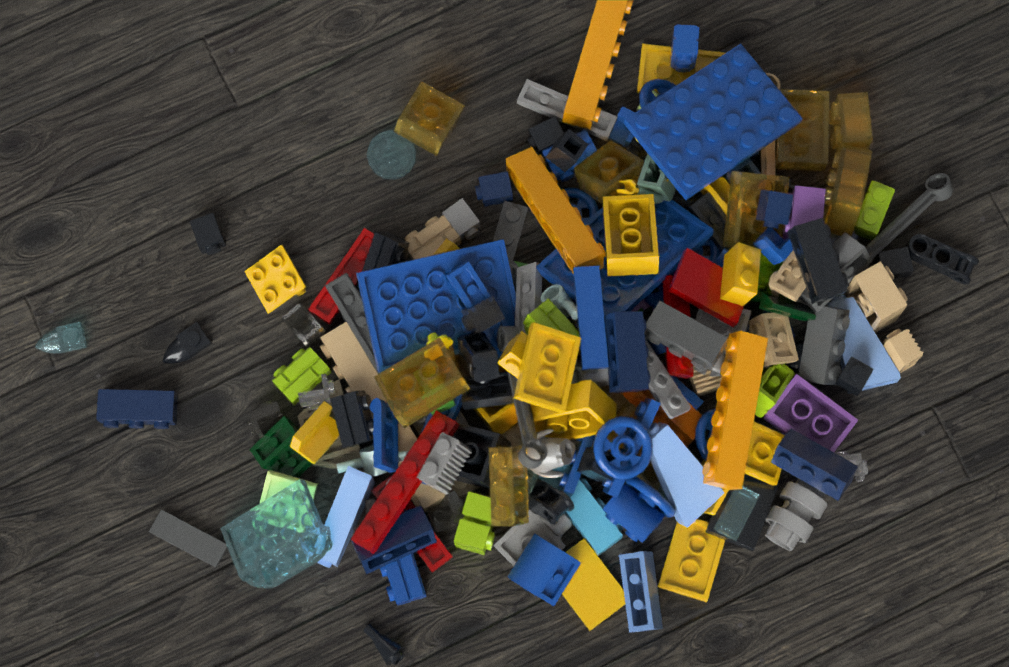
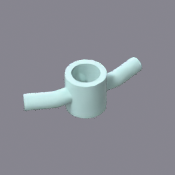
(561, 300)
(367, 462)

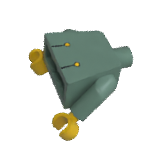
(650, 181)

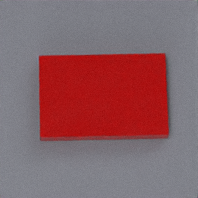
(700, 283)

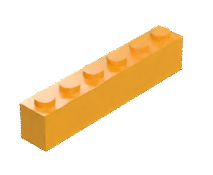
(595, 62)
(554, 211)
(735, 410)

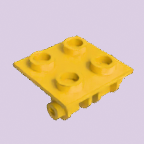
(275, 279)

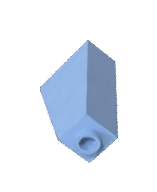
(865, 346)
(680, 475)
(346, 512)

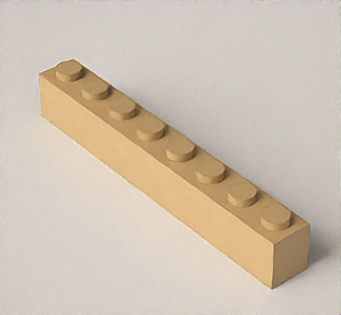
(359, 374)

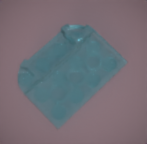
(277, 537)

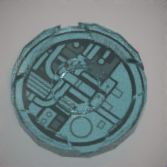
(391, 155)

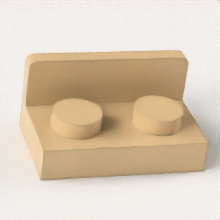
(788, 279)
(780, 342)

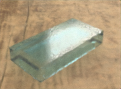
(736, 512)

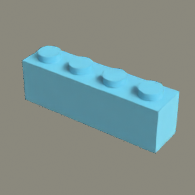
(588, 515)

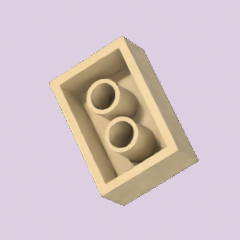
(877, 296)

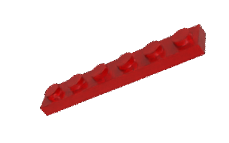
(401, 485)

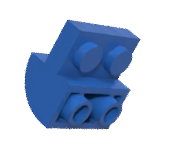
(633, 514)
(544, 569)

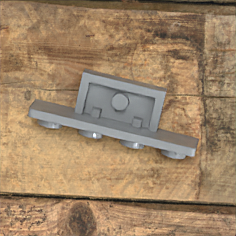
(664, 388)

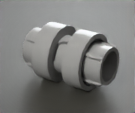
(792, 520)

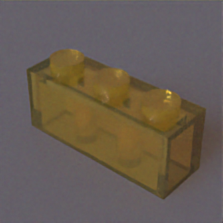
(508, 487)

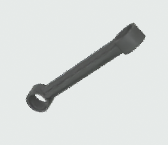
(912, 212)
(523, 409)

